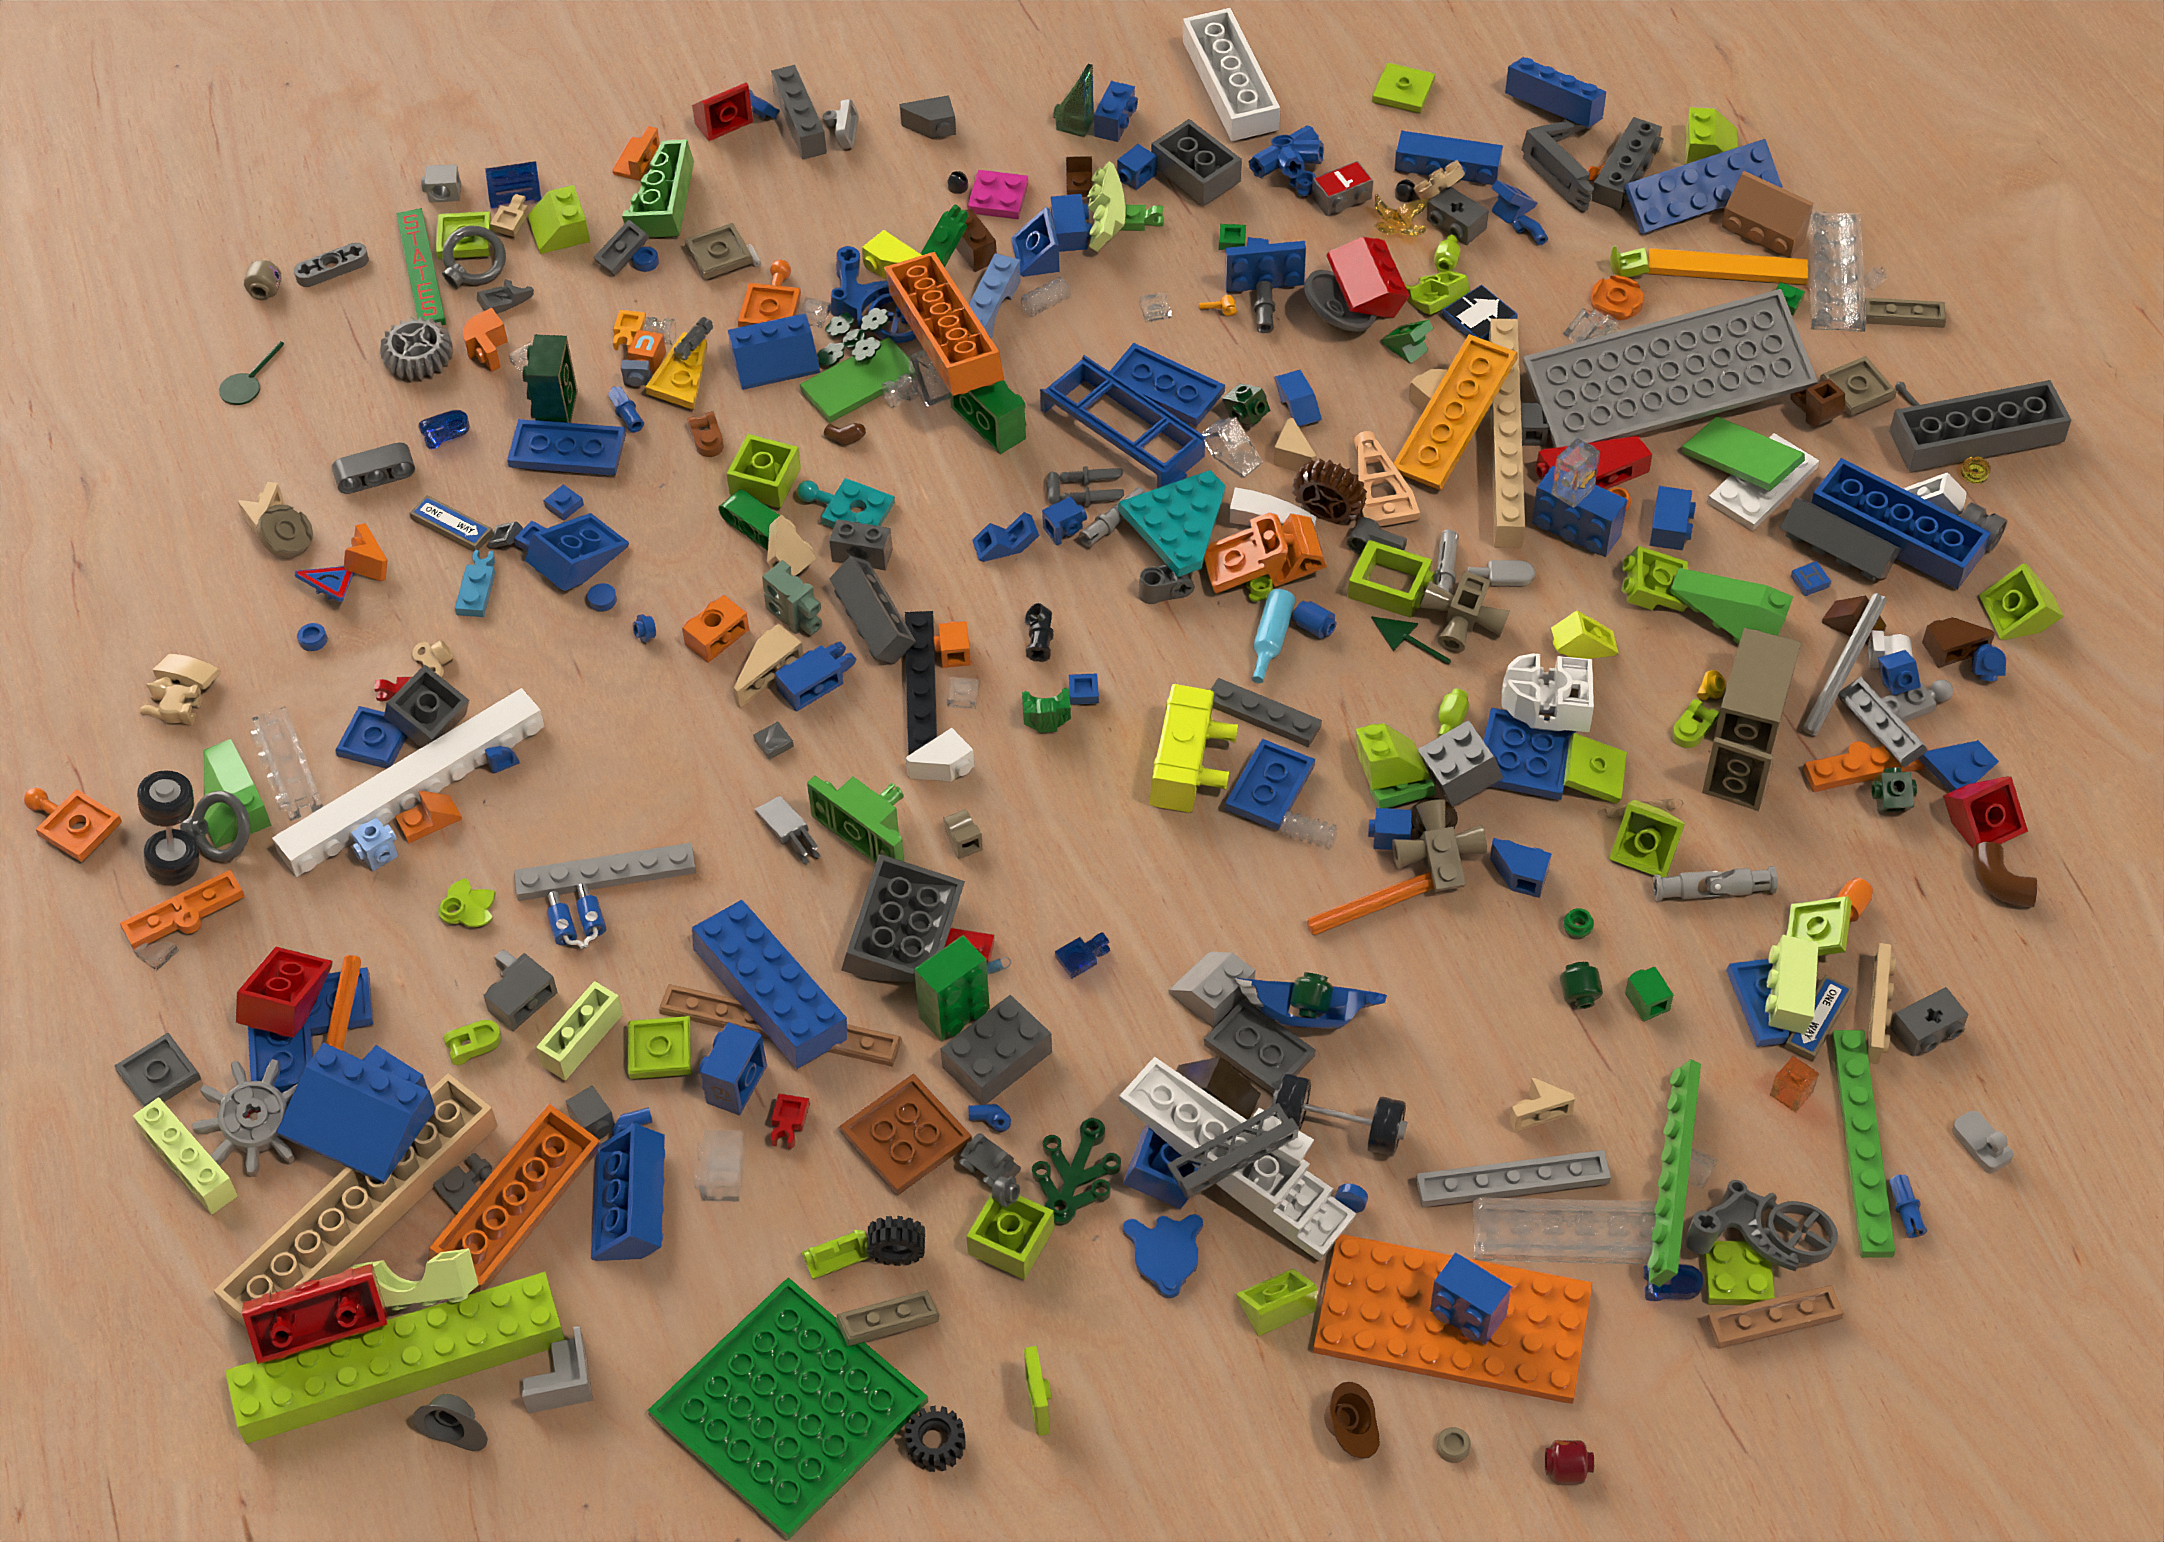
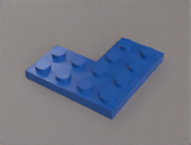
(296, 1052)

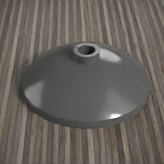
(1330, 305)

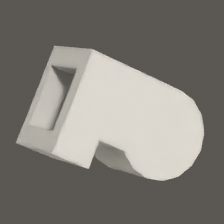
(1883, 645)

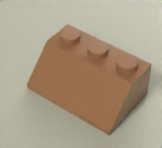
(1768, 215)

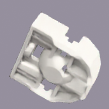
(1527, 695)

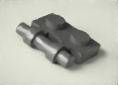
(458, 1187)

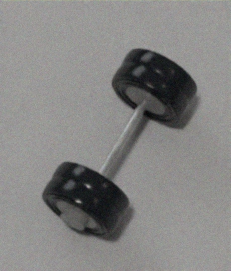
(165, 801)
(1387, 1122)

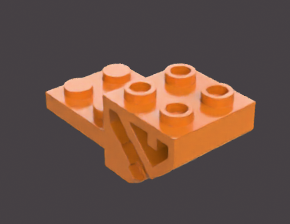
(1265, 549)

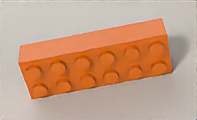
(518, 1194)

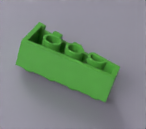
(664, 191)

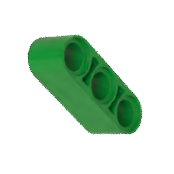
(748, 516)

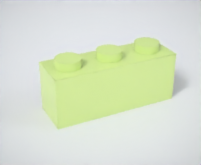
(1792, 984)
(579, 1030)

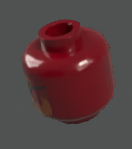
(1568, 1461)

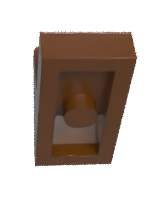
(1079, 175)

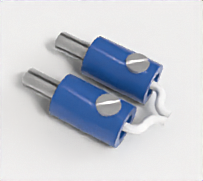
(562, 922)

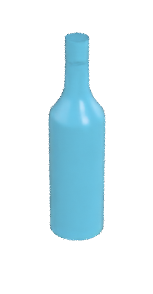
(1272, 630)

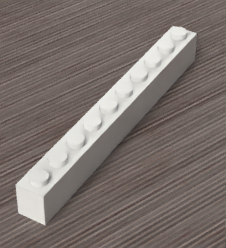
(397, 787)

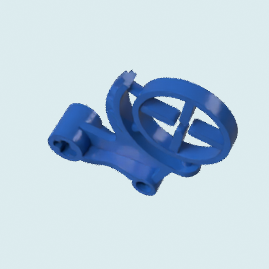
(856, 297)

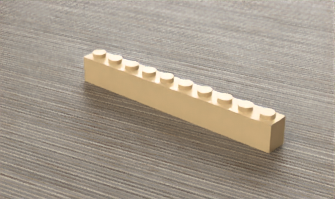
(1507, 445)

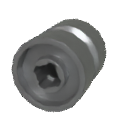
(1991, 523)

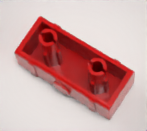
(314, 1313)

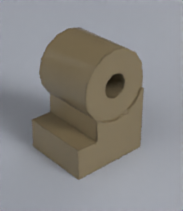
(963, 830)

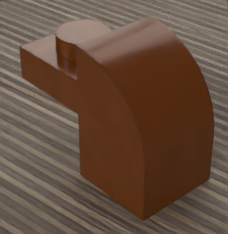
(1820, 402)

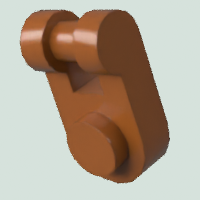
(707, 442)

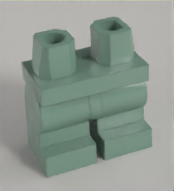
(791, 600)

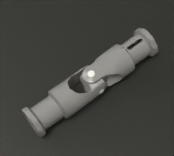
(1732, 882)

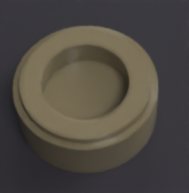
(1453, 1444)

